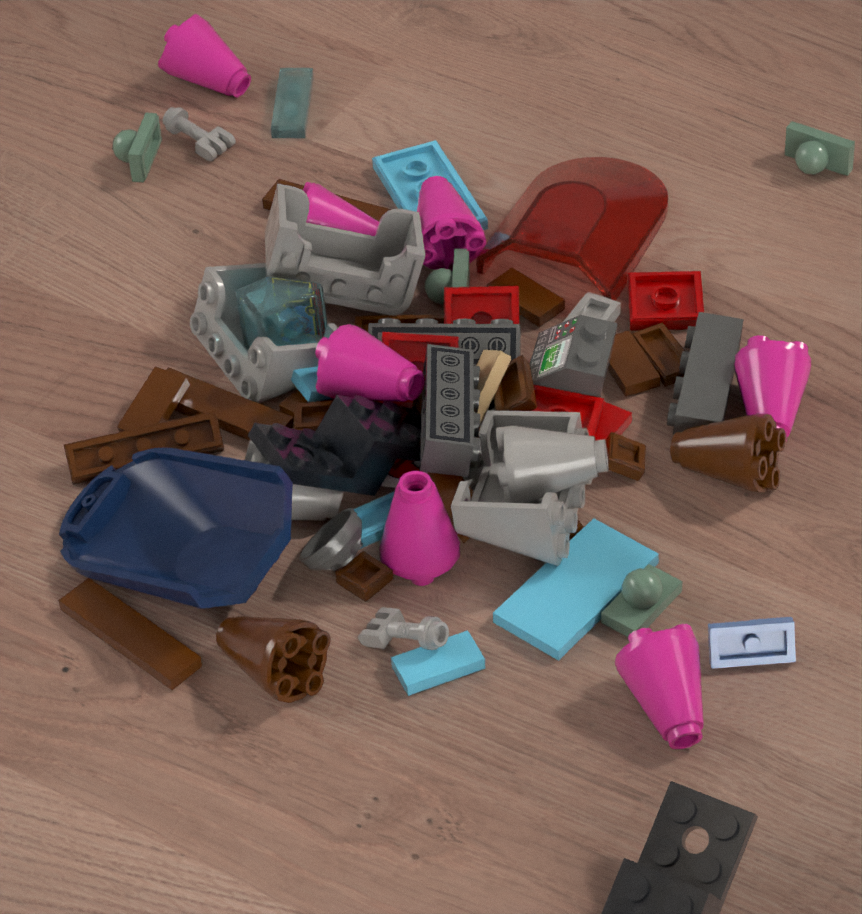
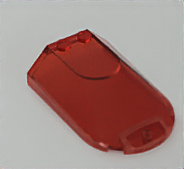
(585, 216)

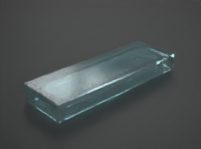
(292, 103)

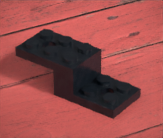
(350, 447)
(671, 877)

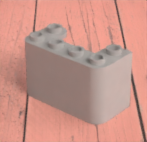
(351, 266)

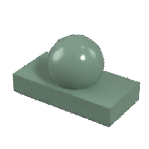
(139, 147)
(818, 150)
(444, 277)
(642, 599)

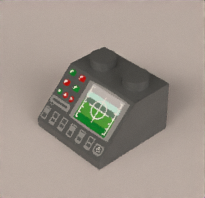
(574, 355)

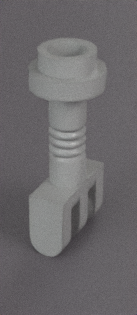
(208, 143)
(390, 623)

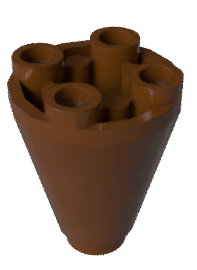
(733, 451)
(277, 653)

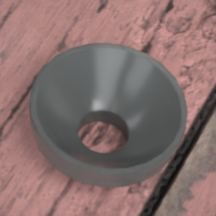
(334, 542)

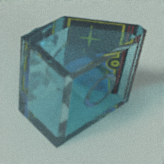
(282, 311)

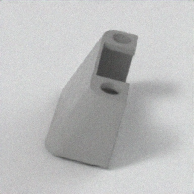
(264, 368)
(531, 528)

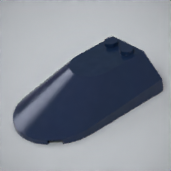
(181, 526)

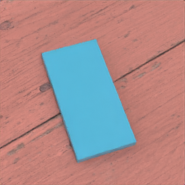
(408, 168)
(568, 599)

